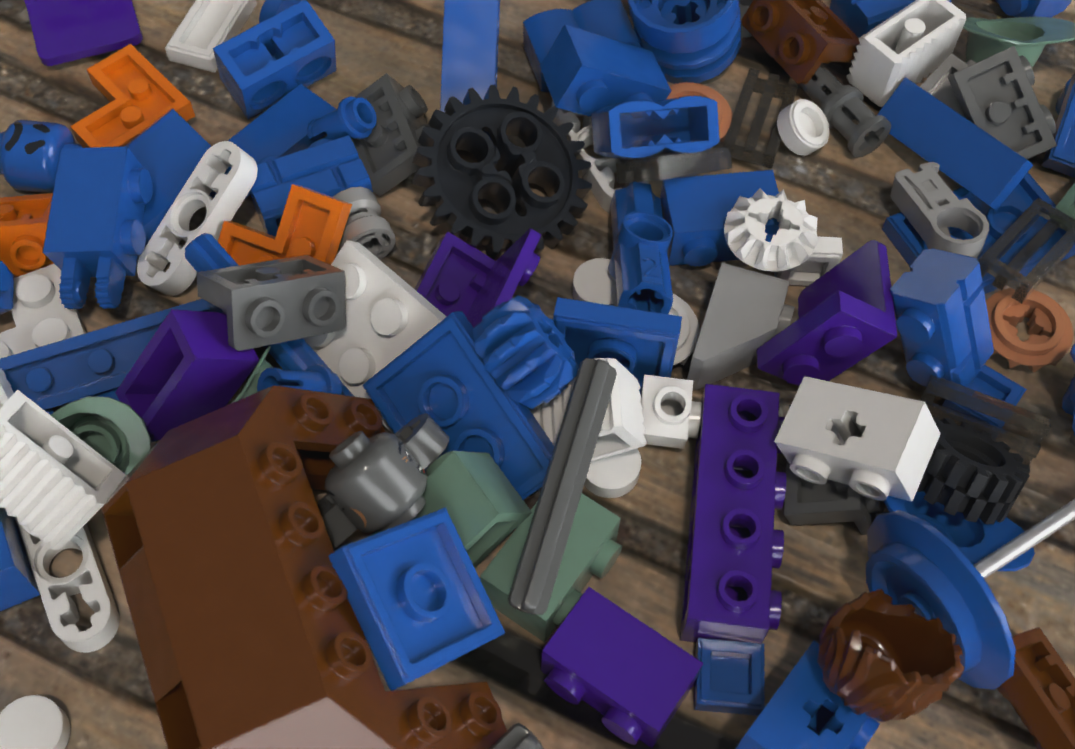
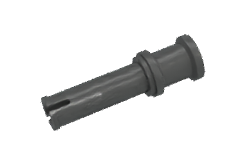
(841, 106)

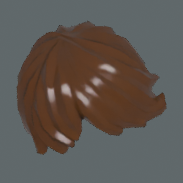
(886, 657)

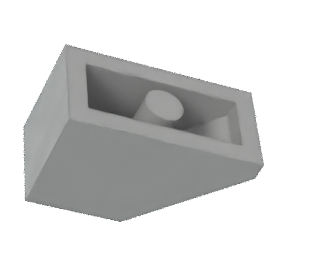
(740, 318)

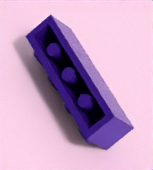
(733, 519)

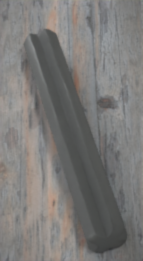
(562, 487)

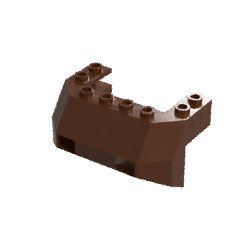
(239, 596)

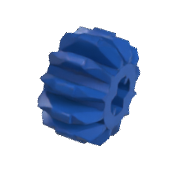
(524, 352)

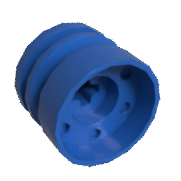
(688, 36)

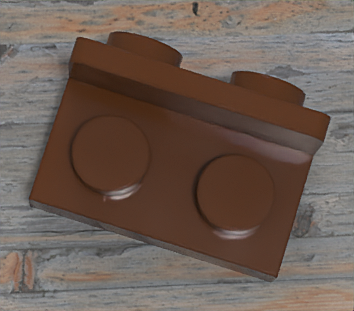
(800, 35)
(1042, 691)

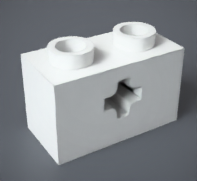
(858, 439)

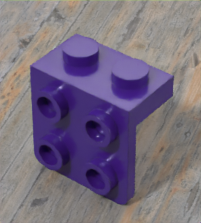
(81, 28)
(472, 282)
(839, 320)

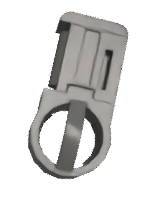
(934, 207)

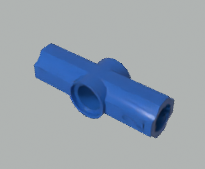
(640, 250)

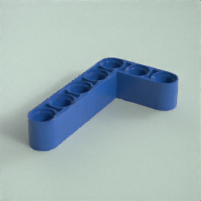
(469, 48)

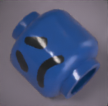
(32, 154)

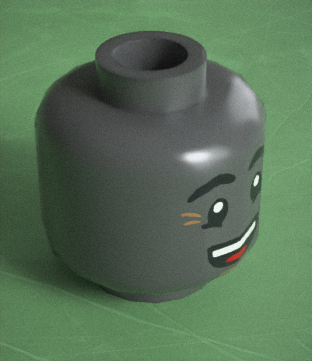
(376, 481)

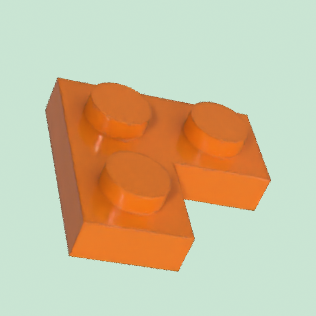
(136, 99)
(309, 226)

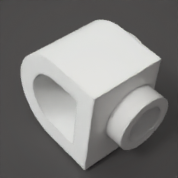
(669, 411)

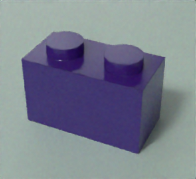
(185, 371)
(618, 669)

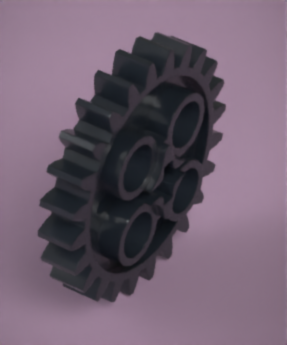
(501, 171)

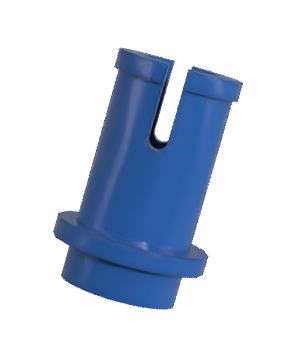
(352, 118)
(314, 378)

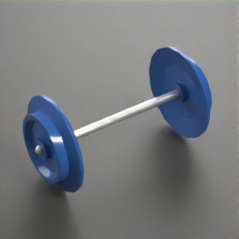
(934, 576)

